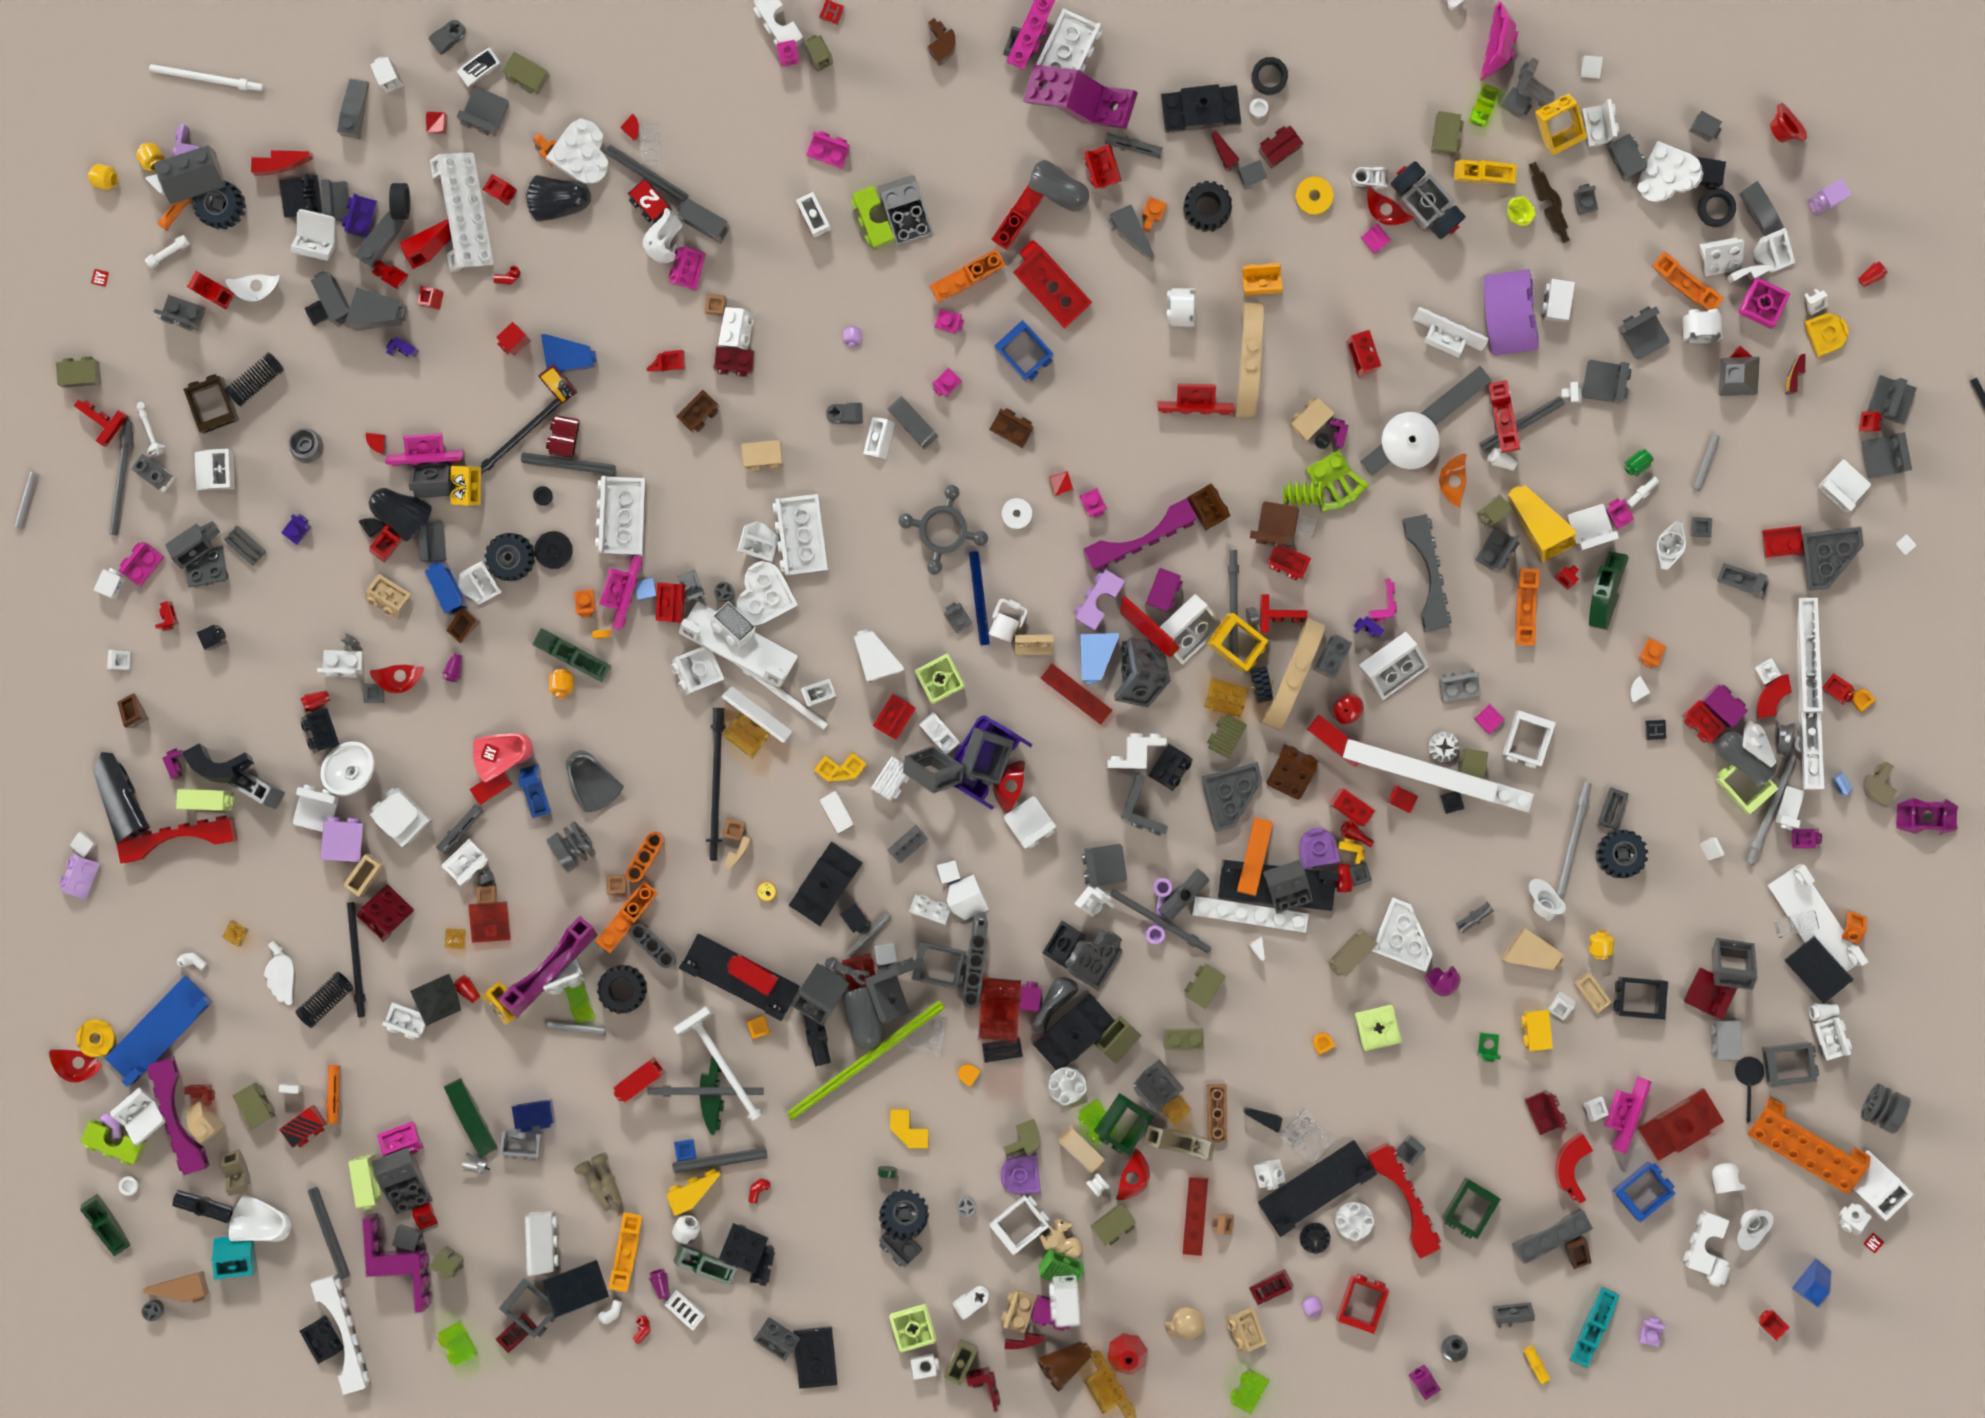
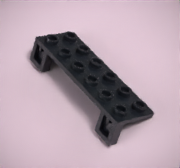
(1320, 883)
(710, 960)
(1316, 1187)

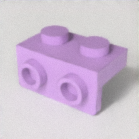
(78, 876)

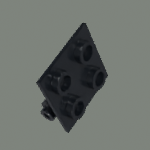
(300, 194)
(743, 1248)

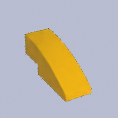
(1485, 172)

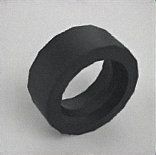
(1255, 77)
(399, 201)
(1731, 208)

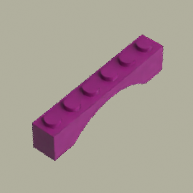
(1103, 552)
(527, 990)
(189, 1152)

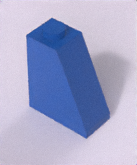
(567, 354)
(1814, 1283)

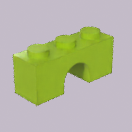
(878, 233)
(97, 1137)

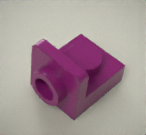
(1339, 436)
(173, 767)
(1806, 838)
(1424, 1382)

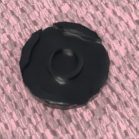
(553, 550)

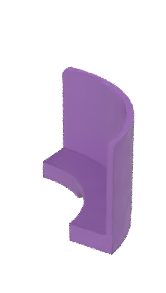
(1510, 312)

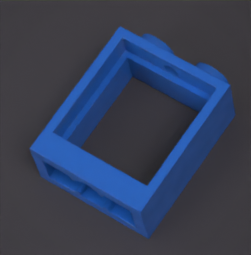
(1010, 337)
(445, 588)
(1656, 1203)

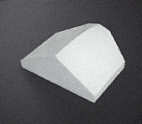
(1774, 250)
(758, 541)
(478, 583)
(966, 898)

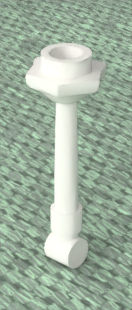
(155, 448)

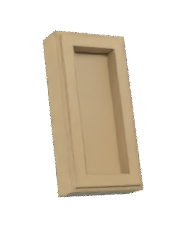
(1593, 992)

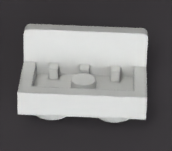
(736, 328)
(465, 862)
(404, 1020)
(1832, 1038)

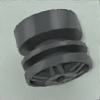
(572, 846)
(1885, 1108)

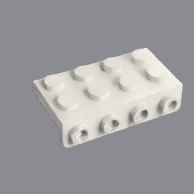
(1070, 42)
(620, 515)
(800, 534)

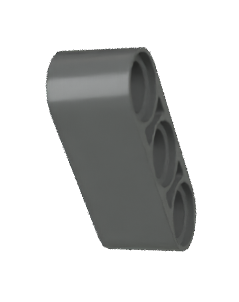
(912, 422)
(662, 947)

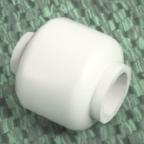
(686, 1229)

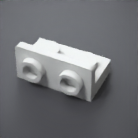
(1092, 900)

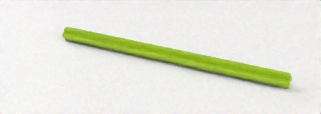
(865, 1060)

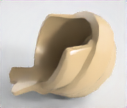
(1186, 1323)

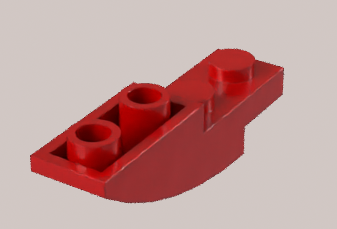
(1017, 218)

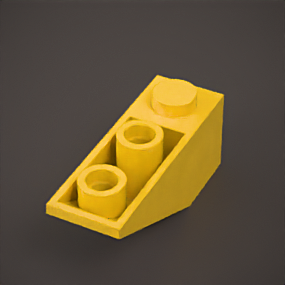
(686, 1197)

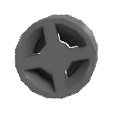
(720, 590)
(148, 1311)

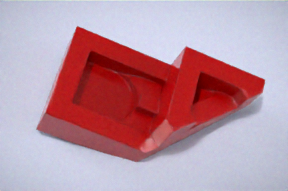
(668, 361)

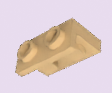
(387, 596)
(1034, 644)
(1019, 1310)
(1246, 1330)

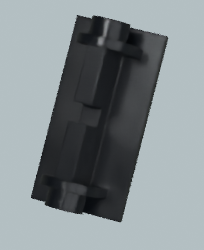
(762, 1272)

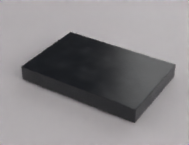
(1818, 969)
(575, 1288)
(815, 1357)

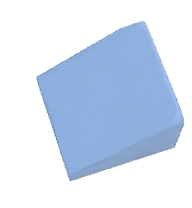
(645, 589)
(1842, 783)

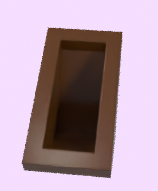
(462, 625)
(131, 711)
(1578, 1252)

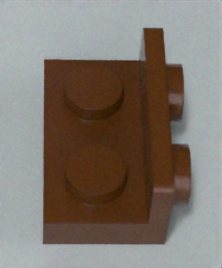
(1012, 428)

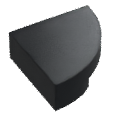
(371, 526)

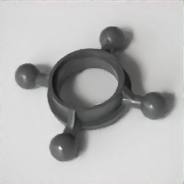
(906, 521)

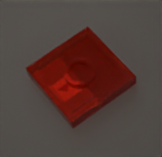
(489, 921)

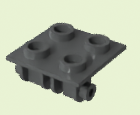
(207, 569)

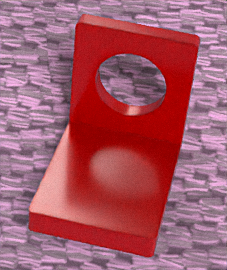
(1402, 799)

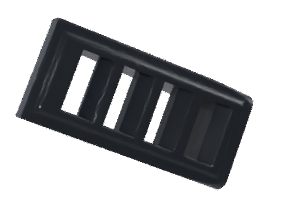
(1267, 1119)

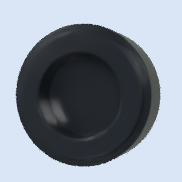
(543, 496)

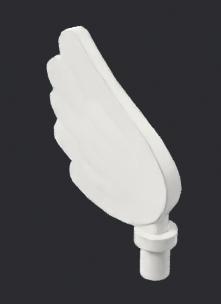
(280, 975)

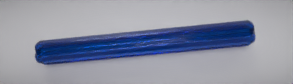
(979, 598)

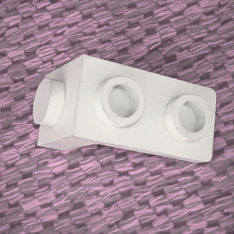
(1790, 808)

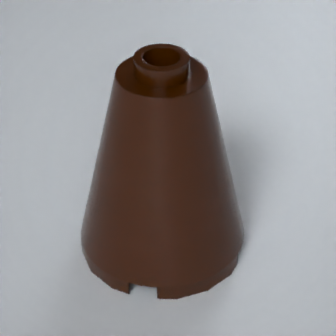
(1064, 1363)

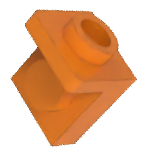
(585, 603)
(1652, 653)
(1855, 927)

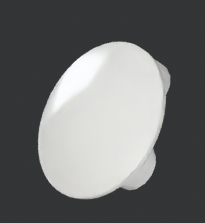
(1067, 1085)
(1354, 1221)

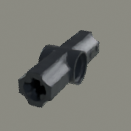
(818, 1041)
(214, 1210)

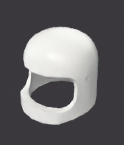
(1726, 1178)

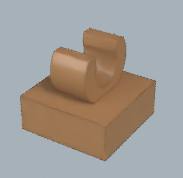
(1225, 1224)

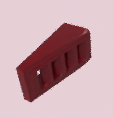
(1226, 154)
(1268, 1281)
(504, 1345)

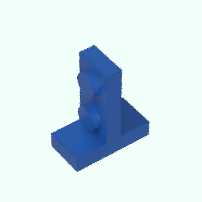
(534, 790)

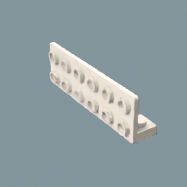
(463, 210)
(755, 655)
(1797, 895)

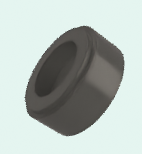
(1252, 616)

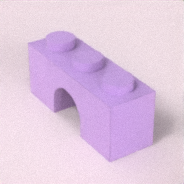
(1829, 197)
(1106, 584)

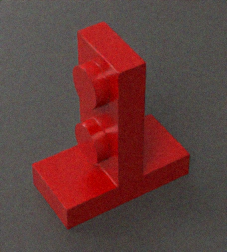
(110, 427)
(1277, 615)

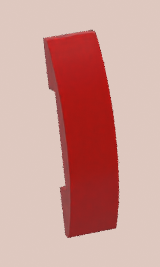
(1504, 416)

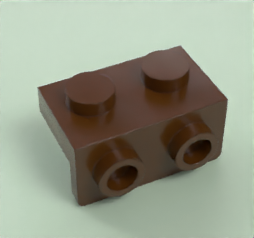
(698, 412)
(1208, 506)

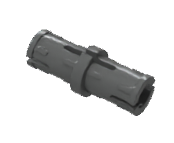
(1474, 917)

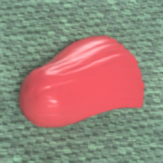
(514, 750)

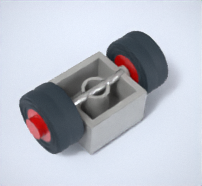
(1427, 201)

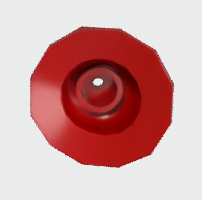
(1787, 126)

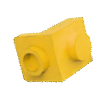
(1349, 844)

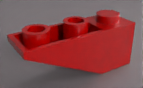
(426, 244)

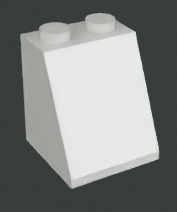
(875, 657)

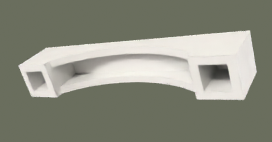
(329, 1292)

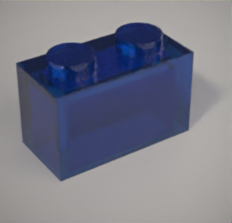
(533, 1114)

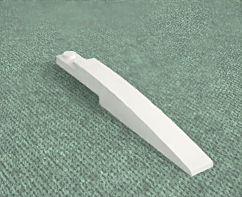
(1809, 693)
(1438, 775)

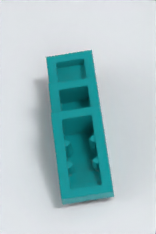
(1594, 1327)

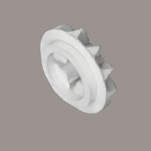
(1437, 753)

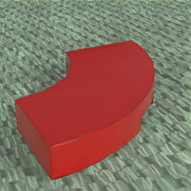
(1771, 695)

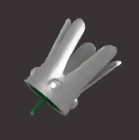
(479, 1168)

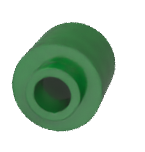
(1638, 462)

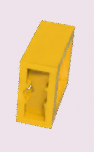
(1574, 133)
(1223, 630)

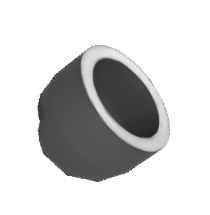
(487, 878)

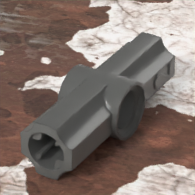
(1175, 904)

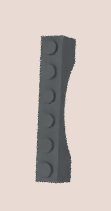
(1418, 533)

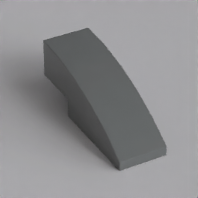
(1761, 209)

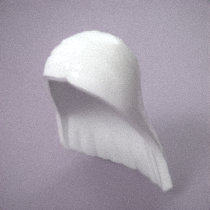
(258, 1222)

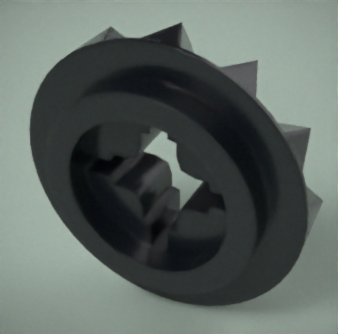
(1308, 1232)

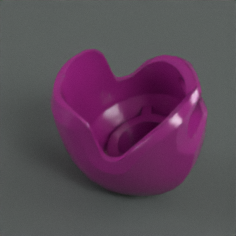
(1443, 983)

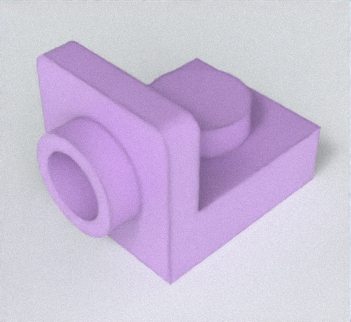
(1651, 1331)

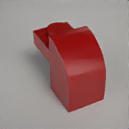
(210, 290)

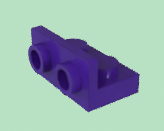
(359, 216)

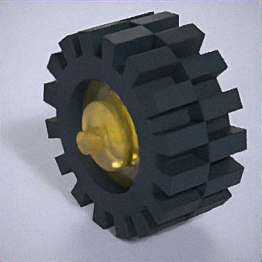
(1261, 684)

